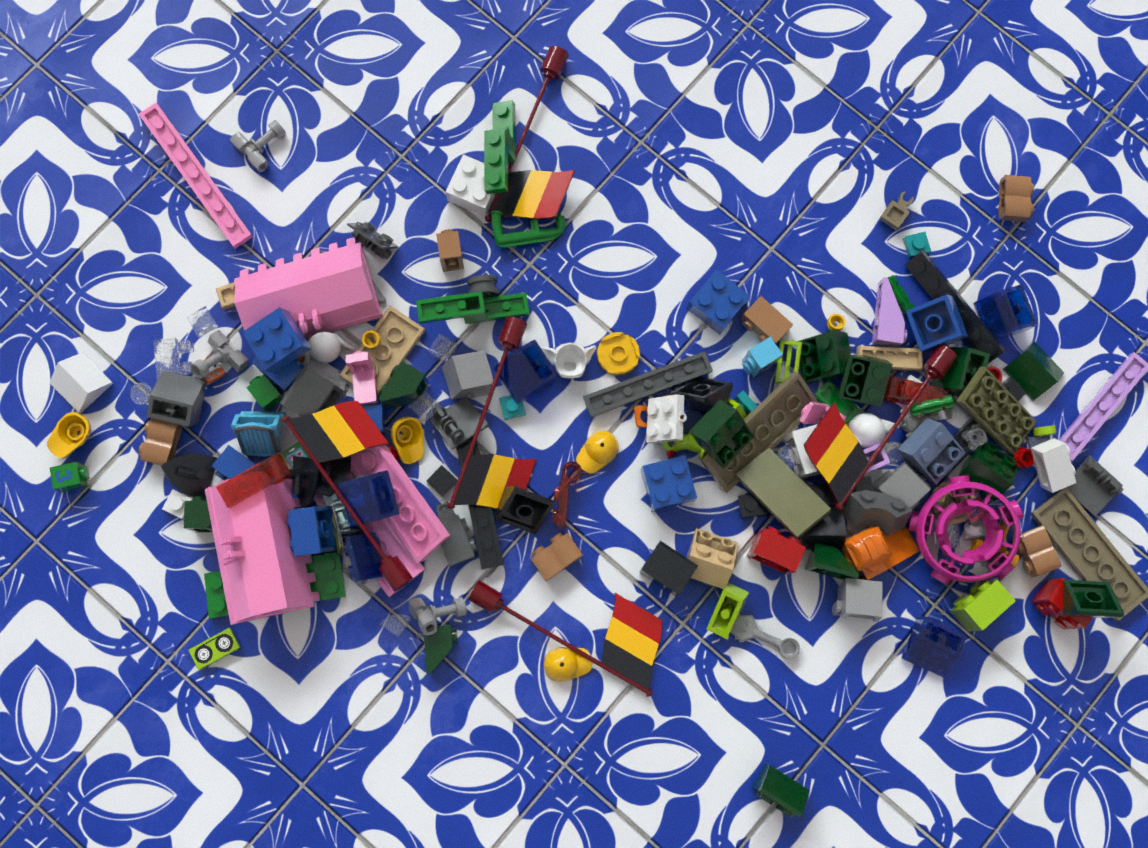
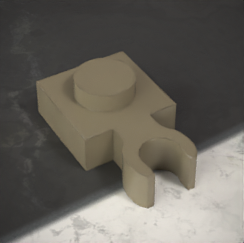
(896, 212)

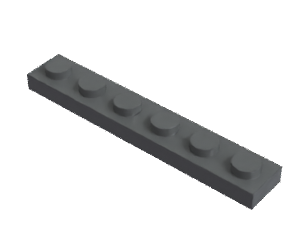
(647, 384)

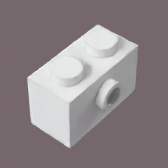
(1053, 465)

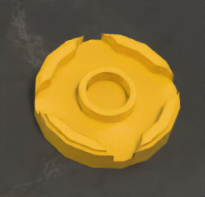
(618, 353)

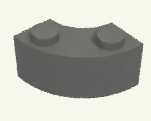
(876, 510)

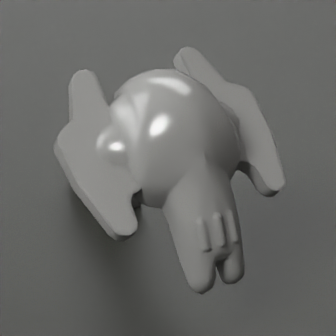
(910, 424)

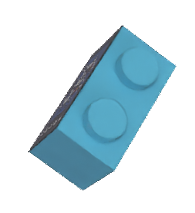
(761, 357)

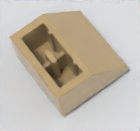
(713, 556)

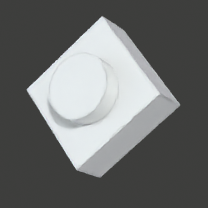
(175, 503)

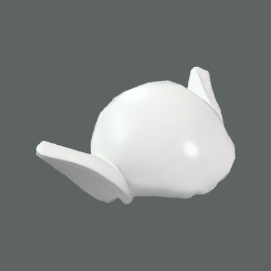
(326, 347)
(569, 359)
(869, 429)

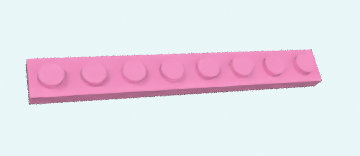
(195, 175)

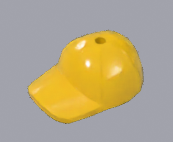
(66, 435)
(410, 441)
(593, 456)
(574, 664)

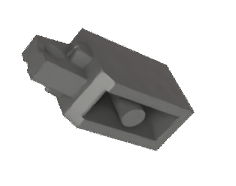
(457, 546)

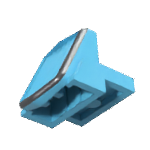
(258, 432)

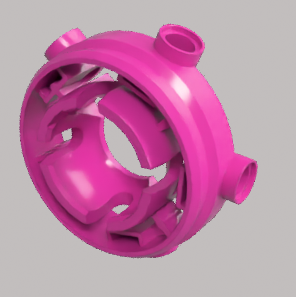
(998, 563)

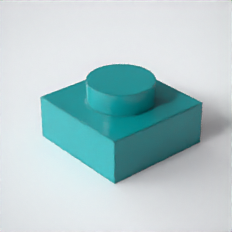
(916, 243)
(746, 402)
(510, 408)

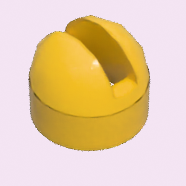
(832, 319)
(367, 340)

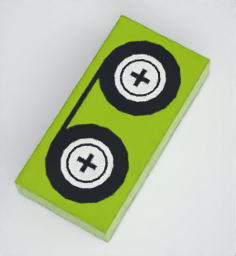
(214, 648)

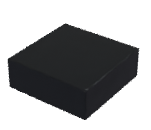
(442, 480)

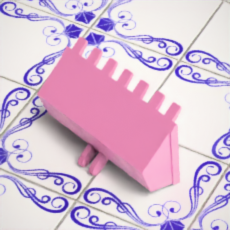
(319, 291)
(256, 556)

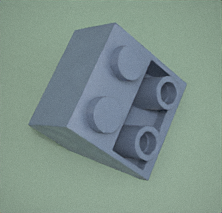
(931, 450)

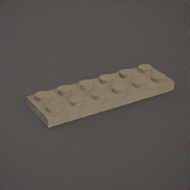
(769, 425)
(1089, 548)

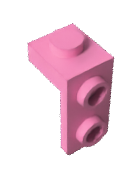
(363, 377)
(814, 412)

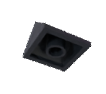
(704, 393)
(523, 509)
(828, 531)
(668, 569)

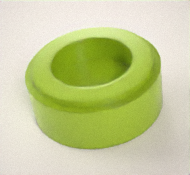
(1047, 430)

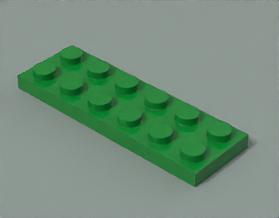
(328, 583)

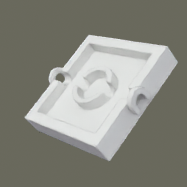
(664, 419)

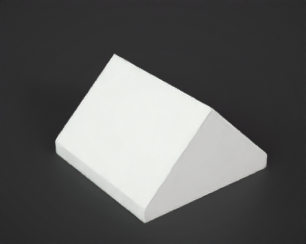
(79, 381)

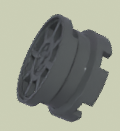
(484, 283)

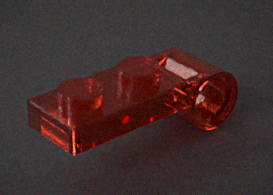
(903, 391)
(251, 481)
(561, 494)

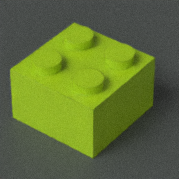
(982, 605)

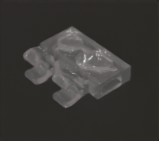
(167, 356)

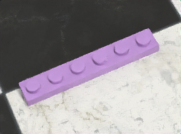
(1104, 403)

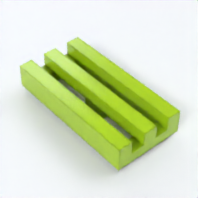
(788, 359)

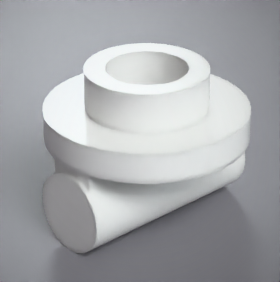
(973, 531)

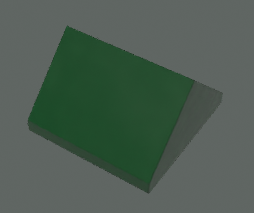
(1034, 371)
(1090, 599)

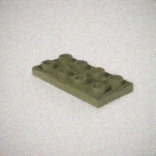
(996, 410)
(783, 493)

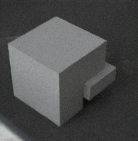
(468, 375)
(904, 484)
(859, 599)

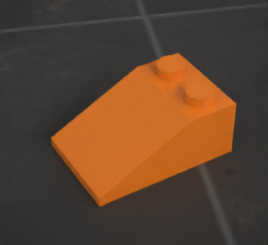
(902, 547)

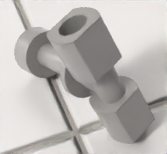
(253, 148)
(222, 353)
(428, 615)

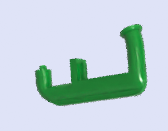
(525, 237)

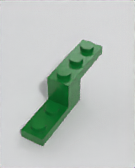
(499, 147)
(472, 307)

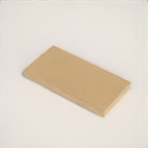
(398, 339)

